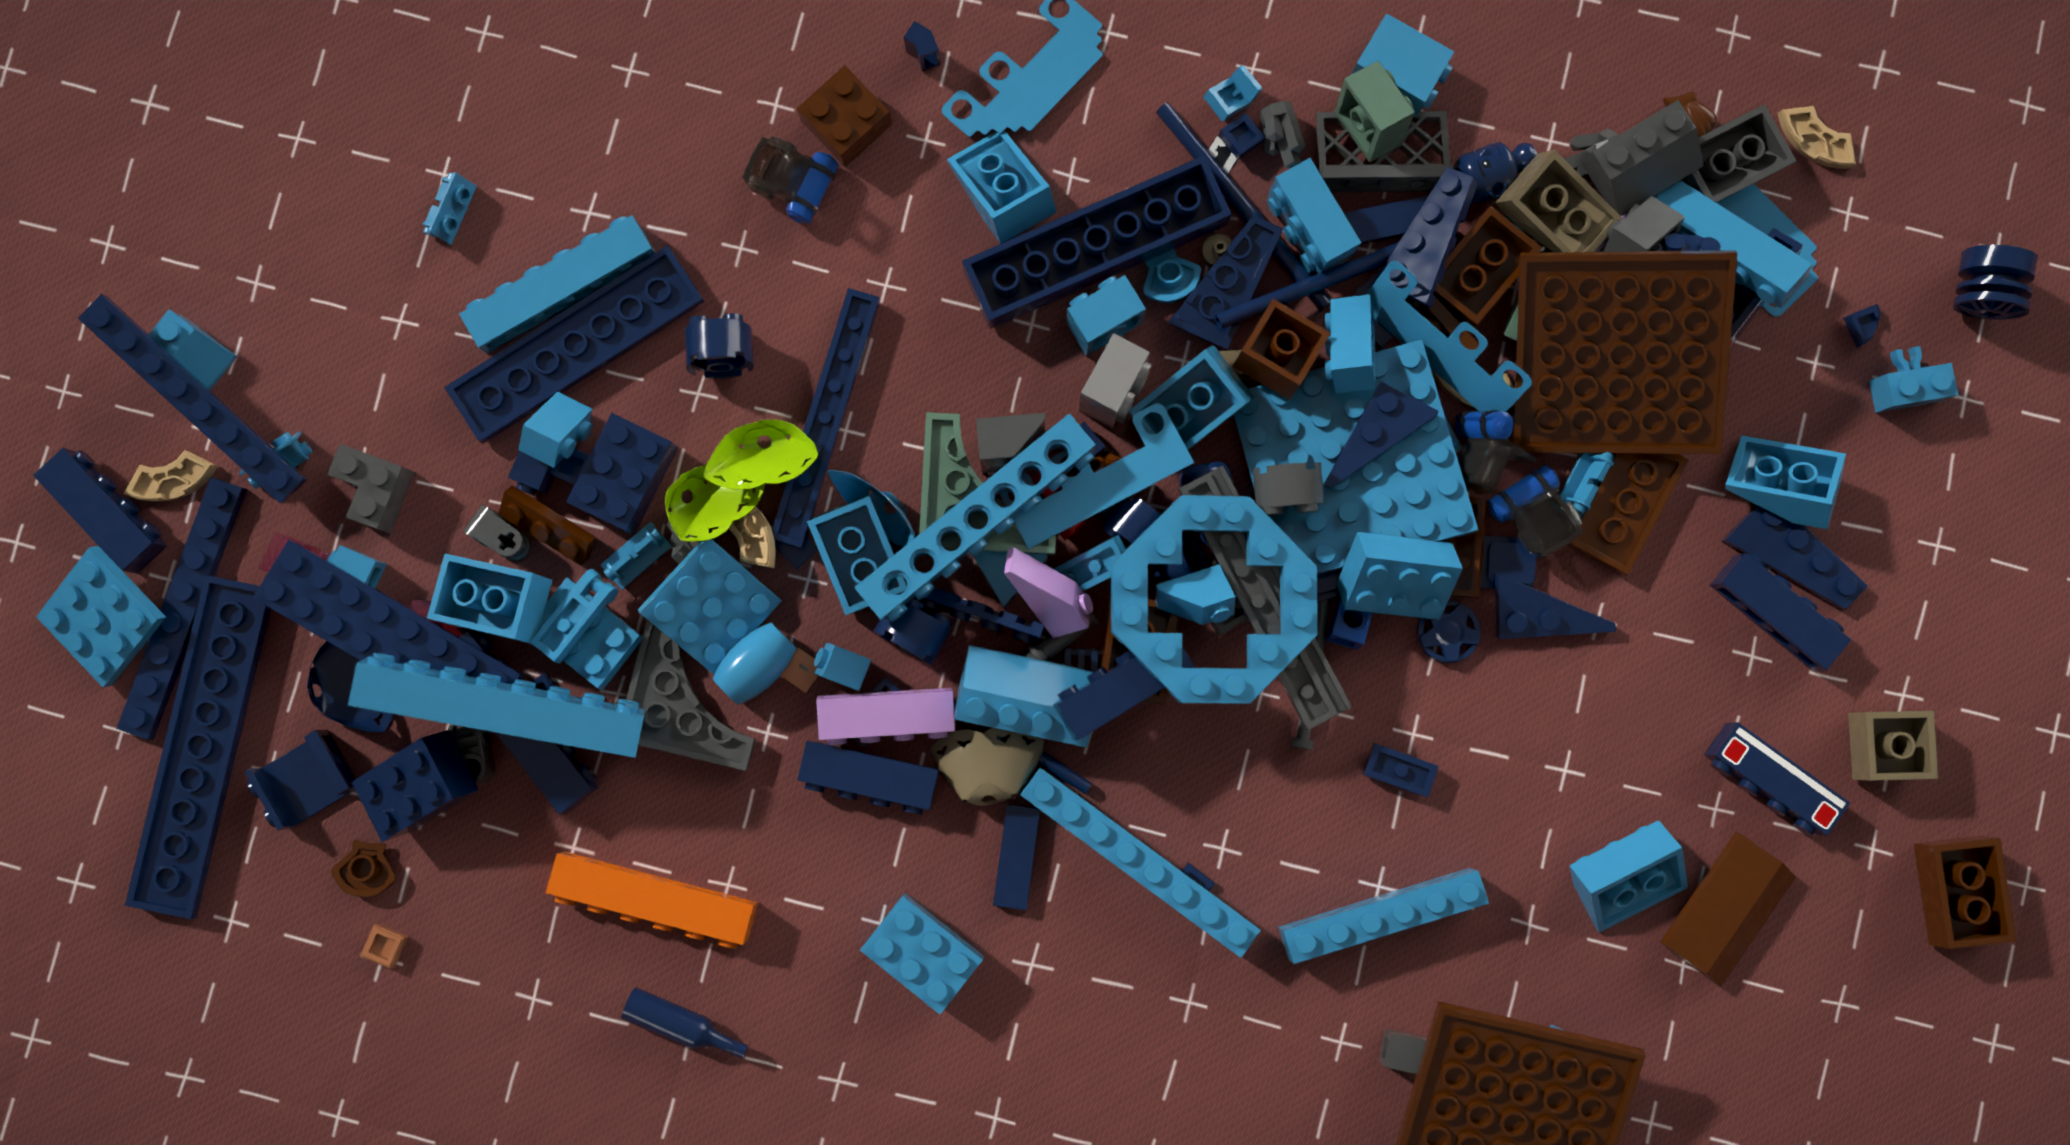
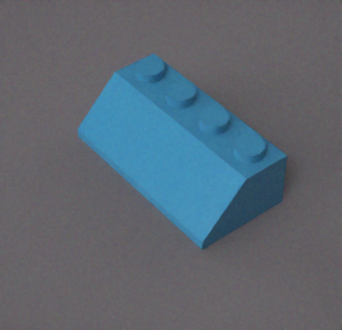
(1016, 693)

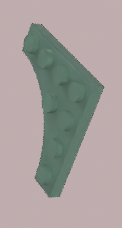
(951, 478)

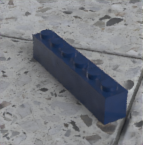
(547, 763)

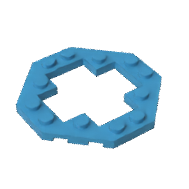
(1265, 548)

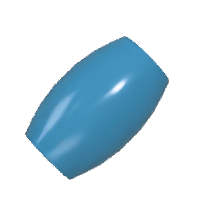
(754, 663)

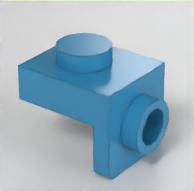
(1233, 94)

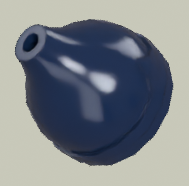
(1193, 560)

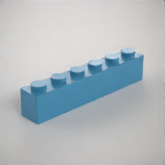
(1761, 261)
(556, 285)
(1383, 915)

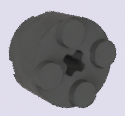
(1289, 487)

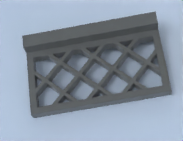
(1387, 177)

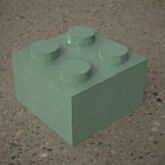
(1374, 111)

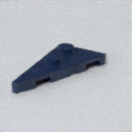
(1385, 422)
(1531, 613)

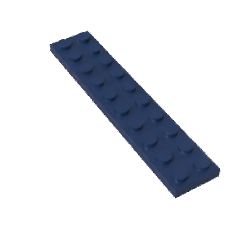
(199, 749)

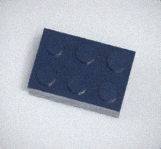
(622, 473)
(415, 785)

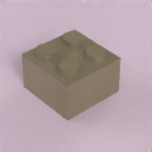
(1893, 745)

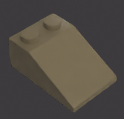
(1557, 206)

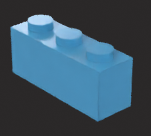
(1351, 344)

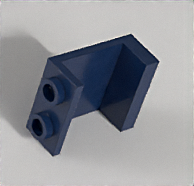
(302, 781)

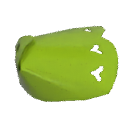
(756, 463)
(709, 508)

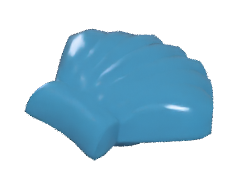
(1170, 278)

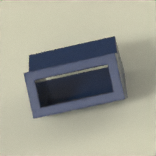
(922, 46)

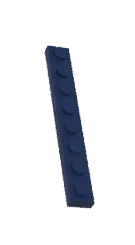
(192, 398)
(827, 414)
(170, 640)

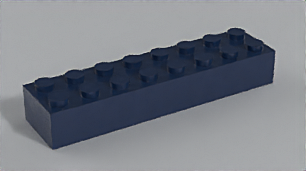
(1096, 242)

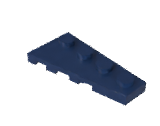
(1432, 235)
(1228, 283)
(1796, 556)
(991, 619)

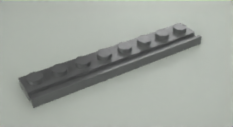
(1308, 676)

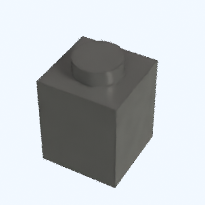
(1401, 1050)

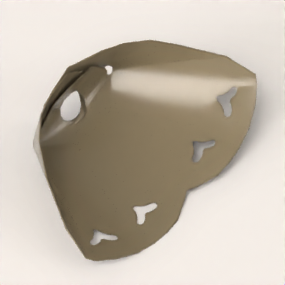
(987, 764)

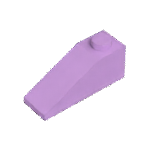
(1049, 594)

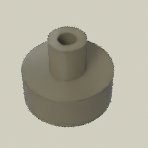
(1210, 249)

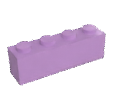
(885, 715)

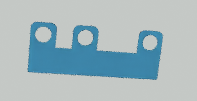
(1093, 492)

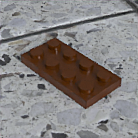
(1627, 508)

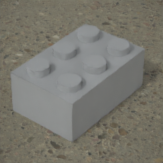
(1115, 382)

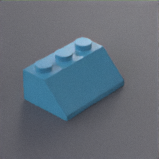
(1629, 875)

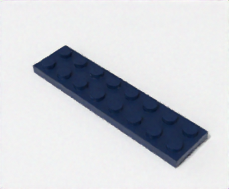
(574, 344)
(363, 618)

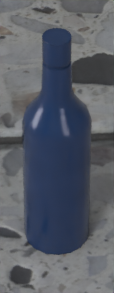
(677, 1023)

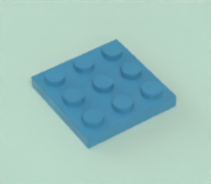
(709, 604)
(100, 616)

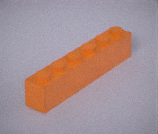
(651, 898)

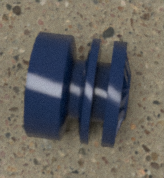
(1995, 282)

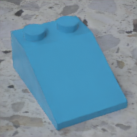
(1003, 185)
(1787, 479)

